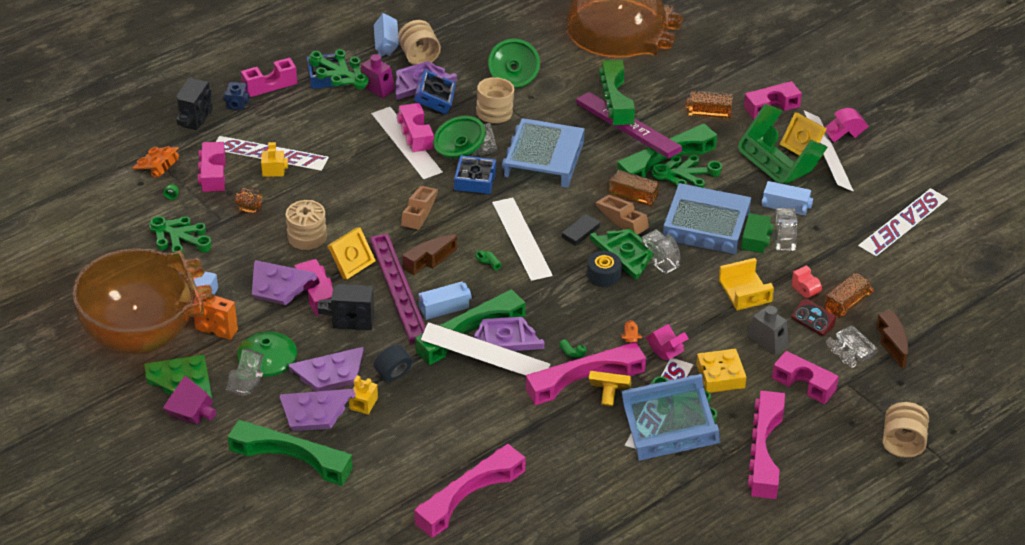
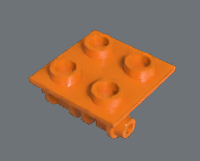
(158, 160)

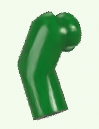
(488, 258)
(578, 352)

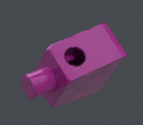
(379, 76)
(189, 403)

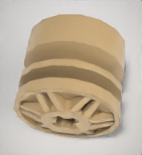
(419, 42)
(495, 100)
(306, 224)
(905, 429)

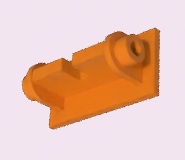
(631, 332)

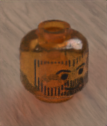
(248, 200)

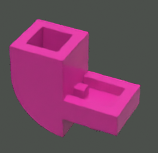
(847, 120)
(665, 342)

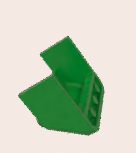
(759, 147)

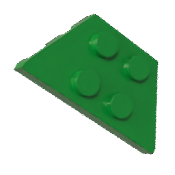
(628, 247)

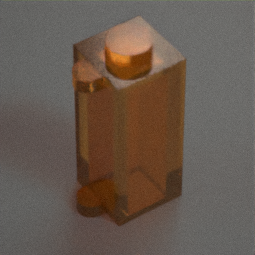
(709, 104)
(634, 188)
(847, 295)

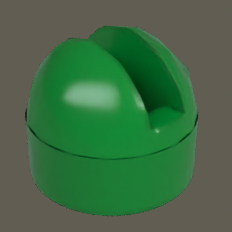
(171, 191)

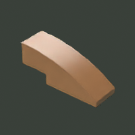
(418, 207)
(623, 214)

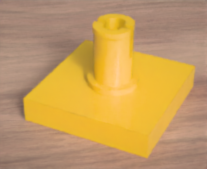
(800, 132)
(351, 253)
(609, 383)

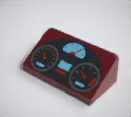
(814, 317)

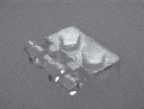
(855, 342)

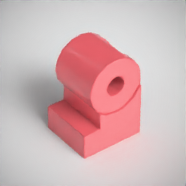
(805, 282)

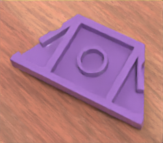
(408, 78)
(278, 282)
(509, 333)
(330, 370)
(315, 409)

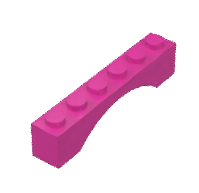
(547, 383)
(498, 468)
(765, 473)

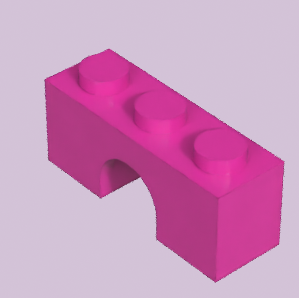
(282, 76)
(783, 95)
(412, 126)
(212, 166)
(320, 288)
(793, 368)

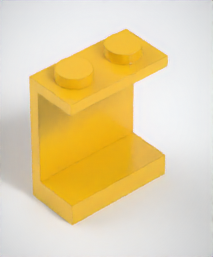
(744, 285)

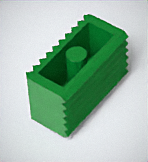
(756, 233)

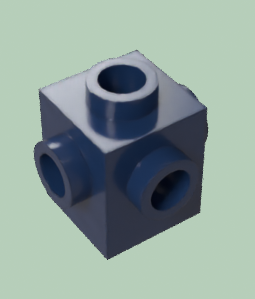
(236, 96)

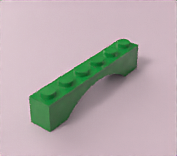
(619, 107)
(694, 141)
(502, 306)
(252, 439)

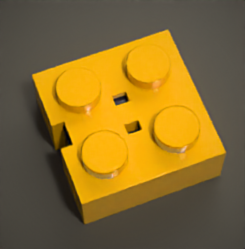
(721, 370)

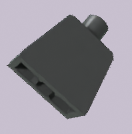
(769, 330)

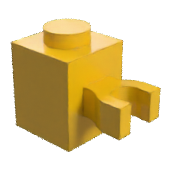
(273, 161)
(365, 395)

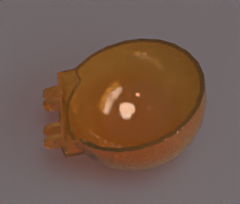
(622, 26)
(139, 298)

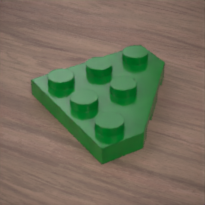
(169, 373)

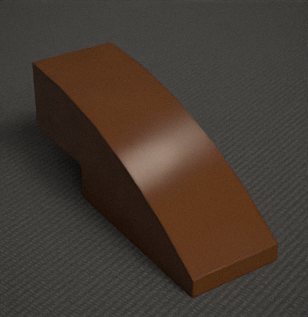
(429, 253)
(893, 336)

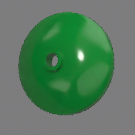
(514, 53)
(459, 136)
(276, 348)

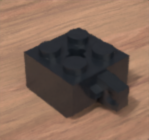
(194, 103)
(350, 307)

